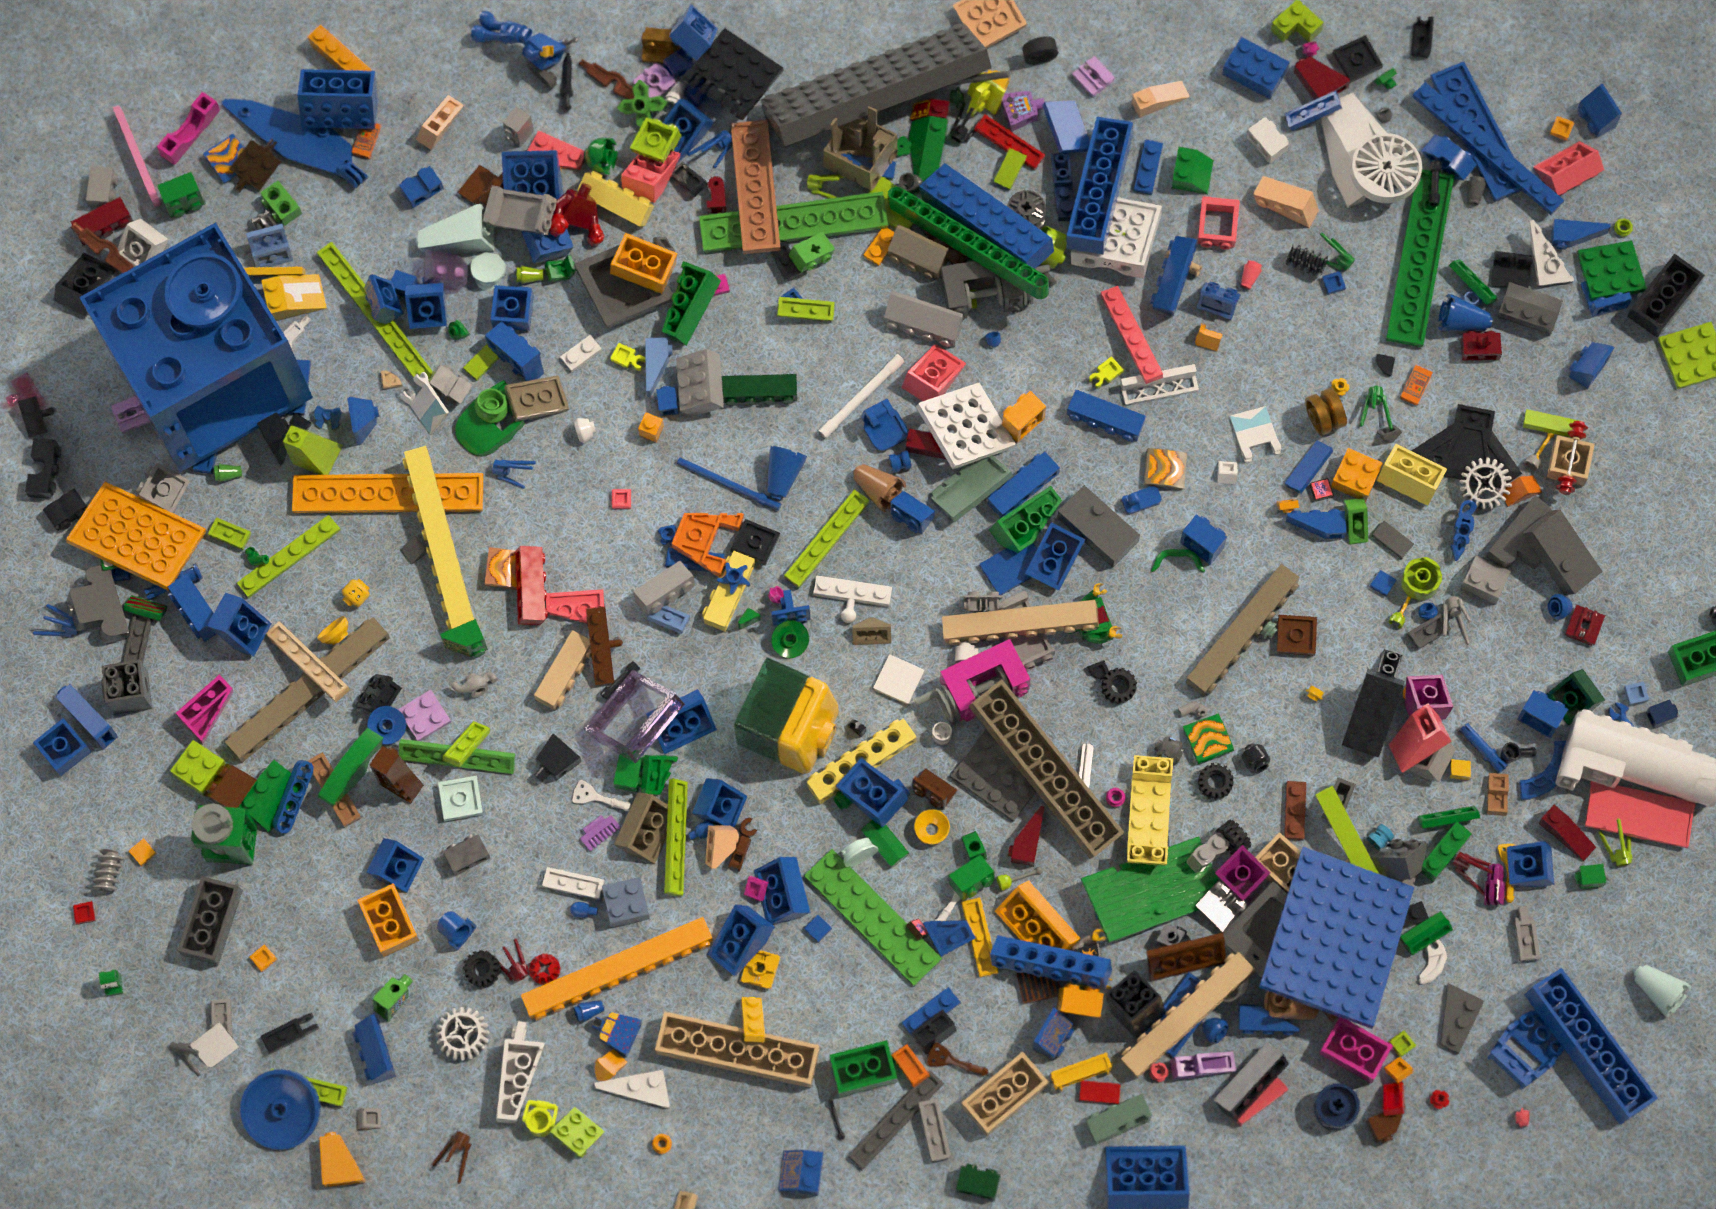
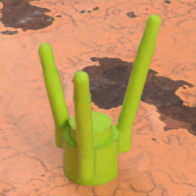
(816, 182)
(1623, 856)

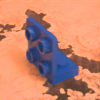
(1602, 305)

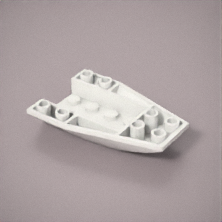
(1343, 134)

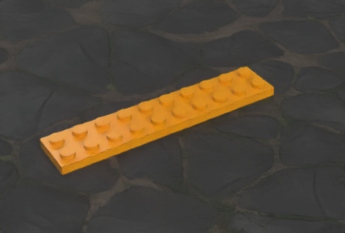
(381, 493)

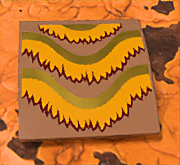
(501, 568)

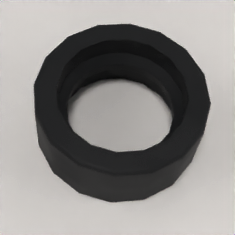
(1040, 50)

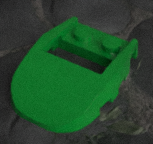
(484, 437)

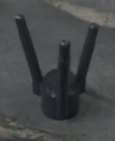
(959, 133)

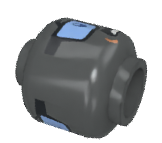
(1169, 749)

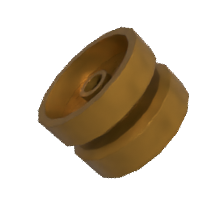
(1326, 411)

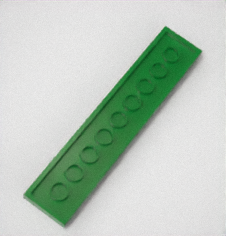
(1419, 262)

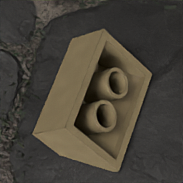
(917, 253)
(644, 828)

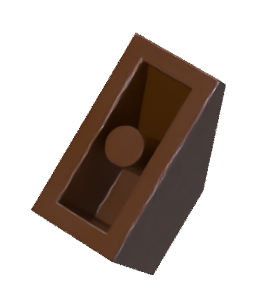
(1384, 1127)

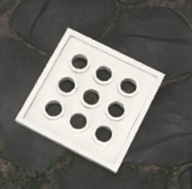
(947, 441)

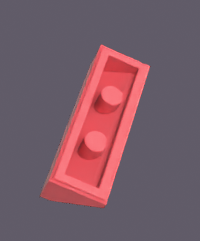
(1271, 1094)

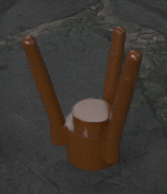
(457, 1142)

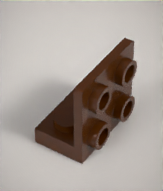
(479, 185)
(933, 788)

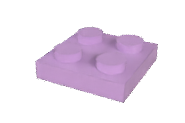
(424, 715)

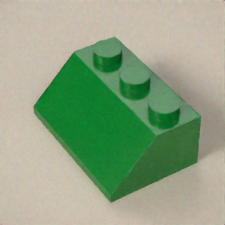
(266, 795)

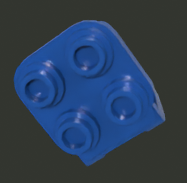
(884, 425)

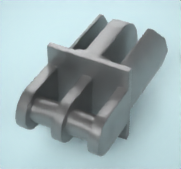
(263, 221)

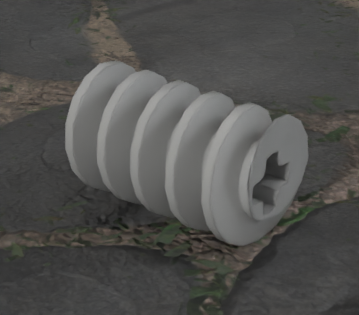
(107, 870)

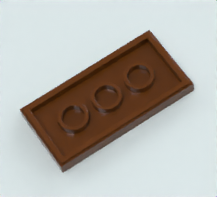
(1186, 956)

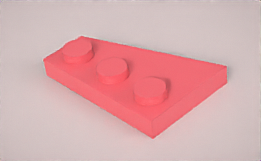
(569, 156)
(573, 604)

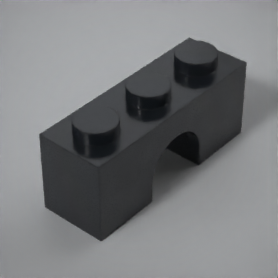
(43, 484)

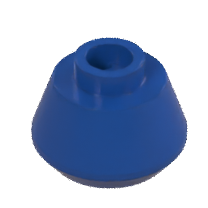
(1559, 606)
(1215, 1029)

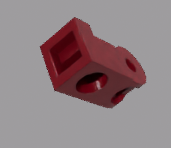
(717, 192)

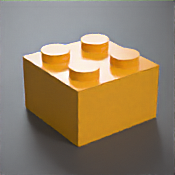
(1023, 416)
(1356, 474)
(1080, 1002)

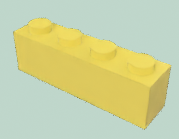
(618, 200)
(722, 602)

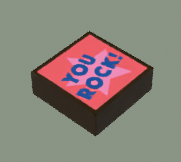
(1321, 490)
(918, 929)

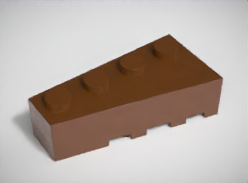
(395, 775)

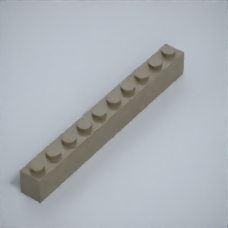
(305, 692)

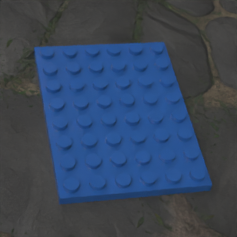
(1337, 937)

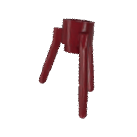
(1464, 861)
(517, 970)

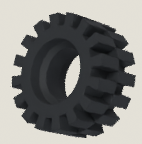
(1116, 697)
(1218, 770)
(1234, 835)
(470, 964)

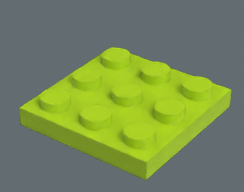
(1690, 354)

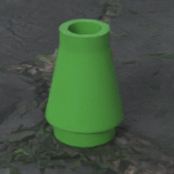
(226, 472)

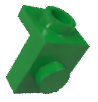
(560, 269)

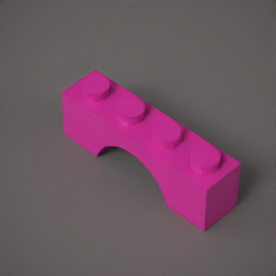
(200, 116)

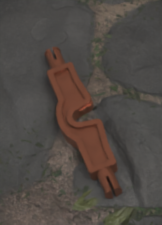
(605, 78)
(98, 245)

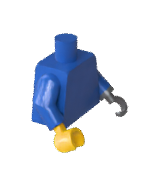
(544, 50)

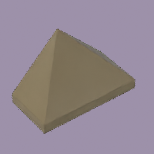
(871, 632)

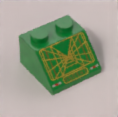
(465, 639)

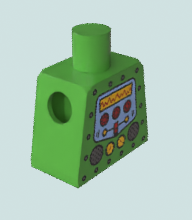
(391, 997)

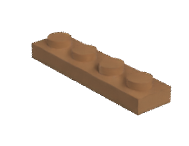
(344, 808)

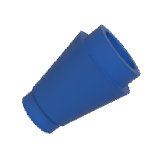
(587, 1010)

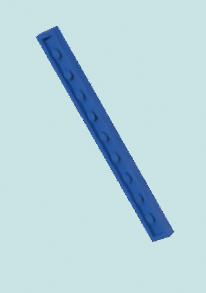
(1488, 148)

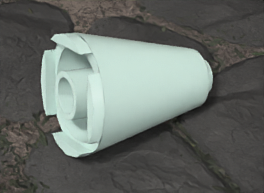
(1662, 988)

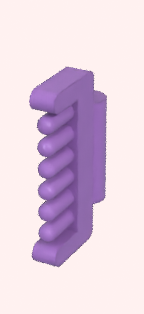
(597, 826)

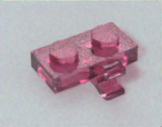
(25, 389)

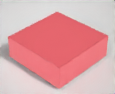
(621, 498)

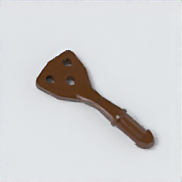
(950, 1059)

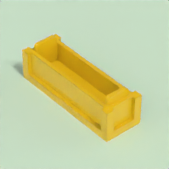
(1081, 1071)

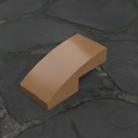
(1497, 794)

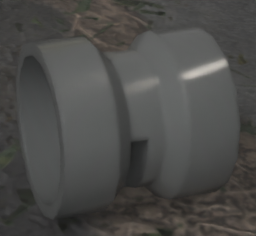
(907, 180)

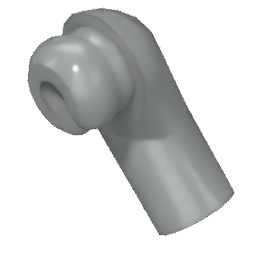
(1193, 708)

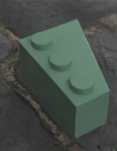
(1118, 1119)

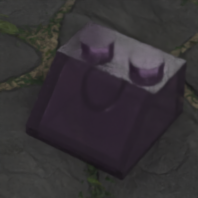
(445, 269)

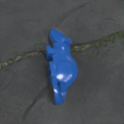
(1463, 527)

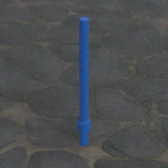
(761, 499)

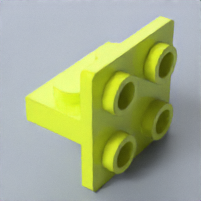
(985, 95)

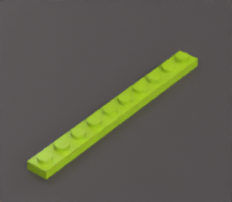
(389, 332)

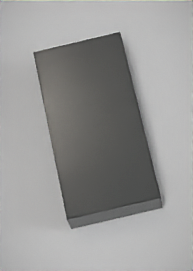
(1392, 539)

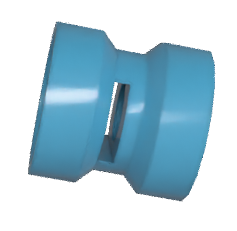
(1380, 836)

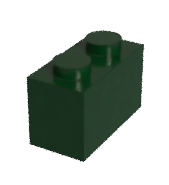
(978, 1182)

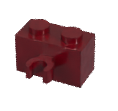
(1481, 346)

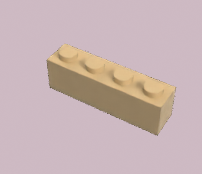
(563, 671)

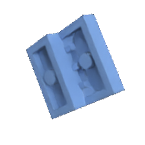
(269, 246)

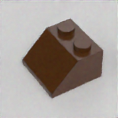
(229, 786)

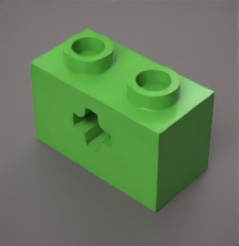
(812, 252)

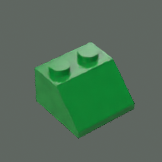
(1192, 171)

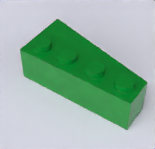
(690, 302)

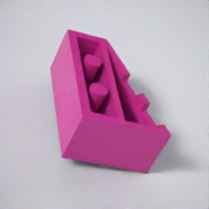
(205, 708)

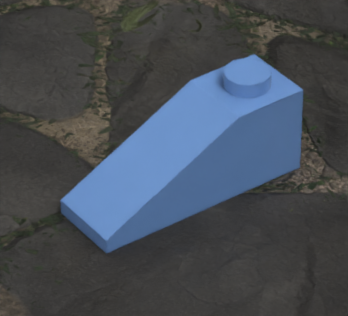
(656, 361)

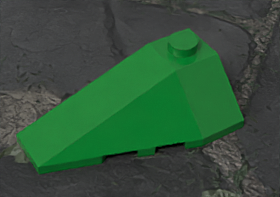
(1023, 524)

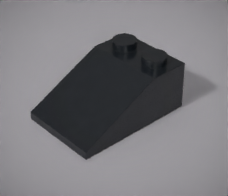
(80, 279)

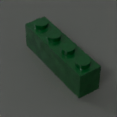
(759, 388)

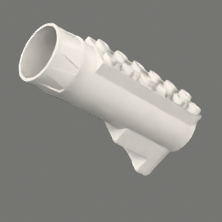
(1615, 750)

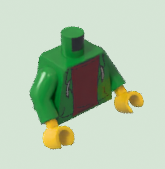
(1105, 631)

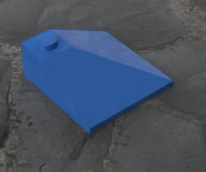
(532, 172)

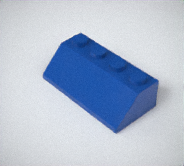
(1175, 274)

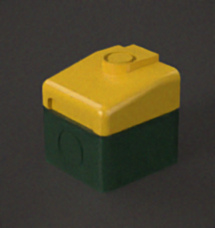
(787, 717)

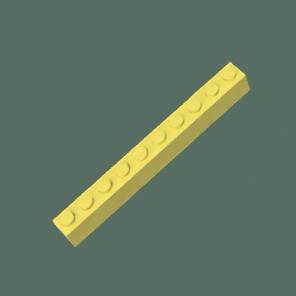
(439, 537)

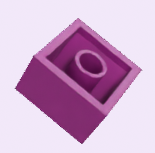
(1428, 690)

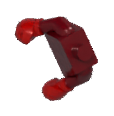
(577, 210)

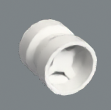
(944, 730)

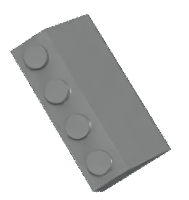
(923, 319)

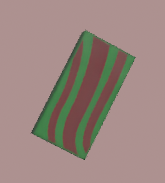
(145, 608)

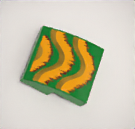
(1208, 738)

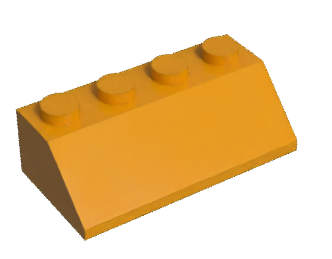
(1035, 919)

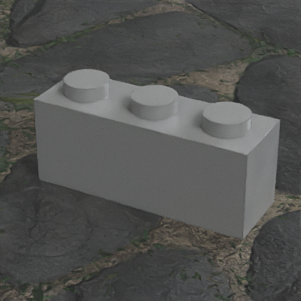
(664, 588)

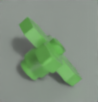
(641, 94)

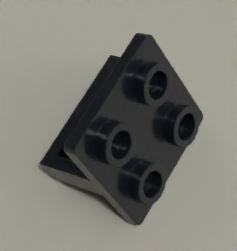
(379, 692)

